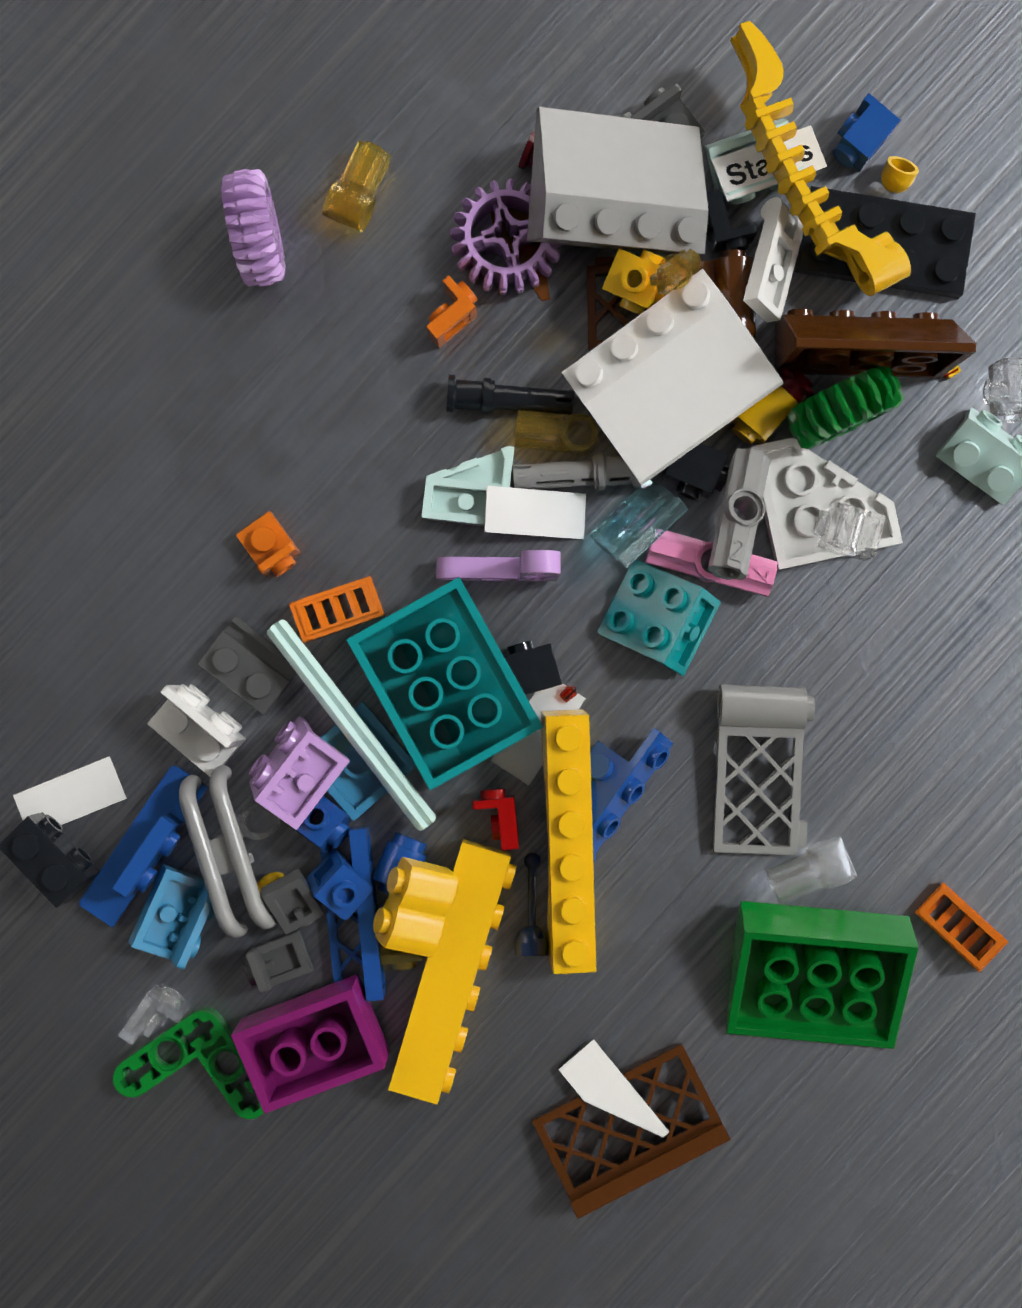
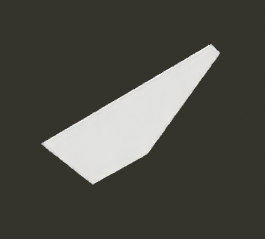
(605, 1087)

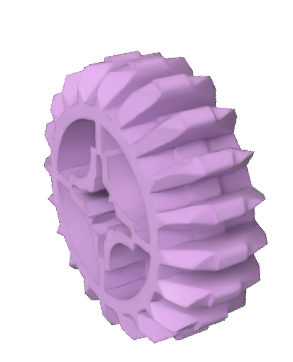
(253, 227)
(492, 243)

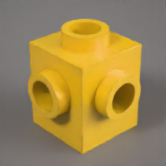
(630, 280)

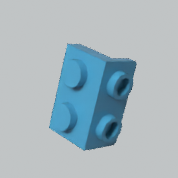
(173, 917)

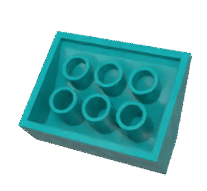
(444, 683)

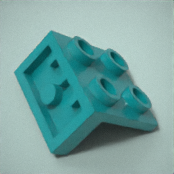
(659, 616)

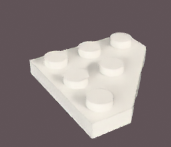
(796, 492)

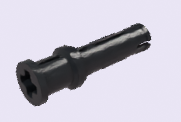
(487, 396)

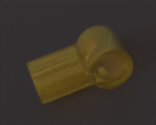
(353, 197)
(551, 432)

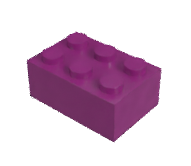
(311, 1043)

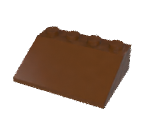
(853, 344)

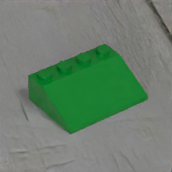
(820, 974)

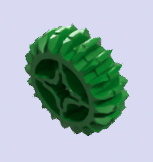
(845, 407)

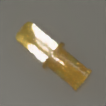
(676, 271)

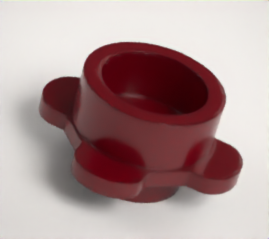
(796, 385)

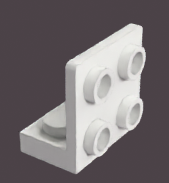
(195, 728)

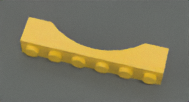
(570, 841)

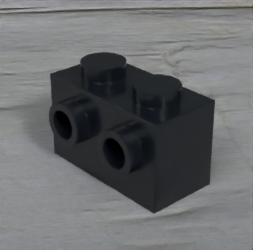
(49, 858)

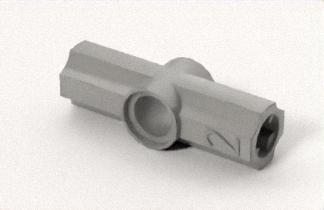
(735, 536)

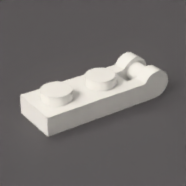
(773, 261)

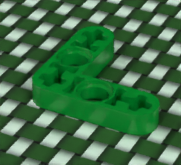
(205, 1050)

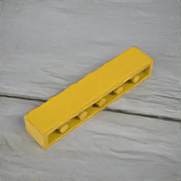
(449, 974)

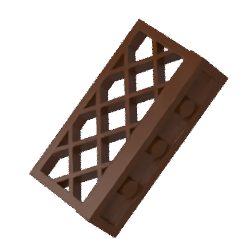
(646, 1165)

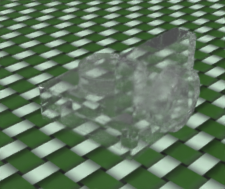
(146, 1016)

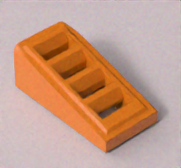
(303, 622)
(989, 950)

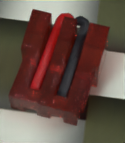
(568, 693)

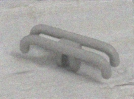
(223, 854)

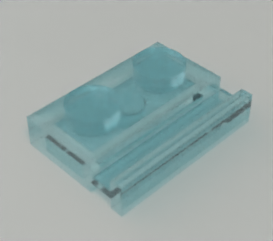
(638, 522)

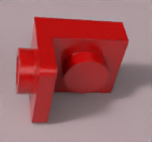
(505, 824)

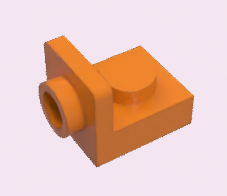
(450, 320)
(269, 545)

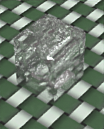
(849, 530)

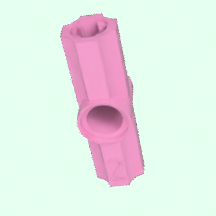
(684, 555)

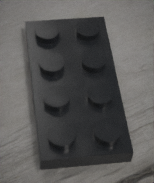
(931, 236)

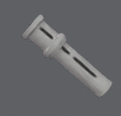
(598, 471)

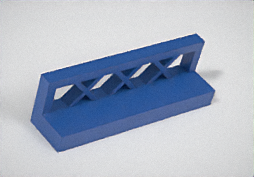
(370, 947)

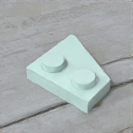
(460, 492)

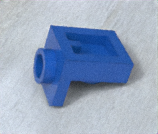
(338, 885)

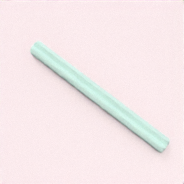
(351, 725)

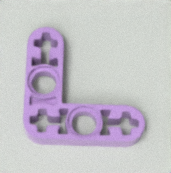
(530, 566)

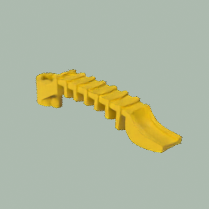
(872, 261)

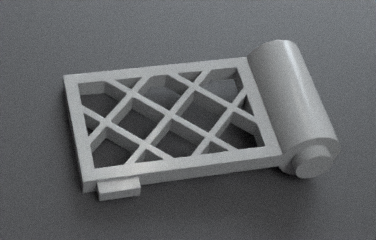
(770, 714)

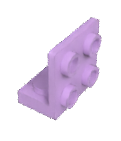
(295, 772)

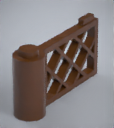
(728, 273)

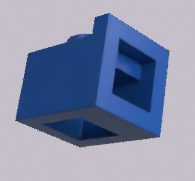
(864, 133)
(330, 831)

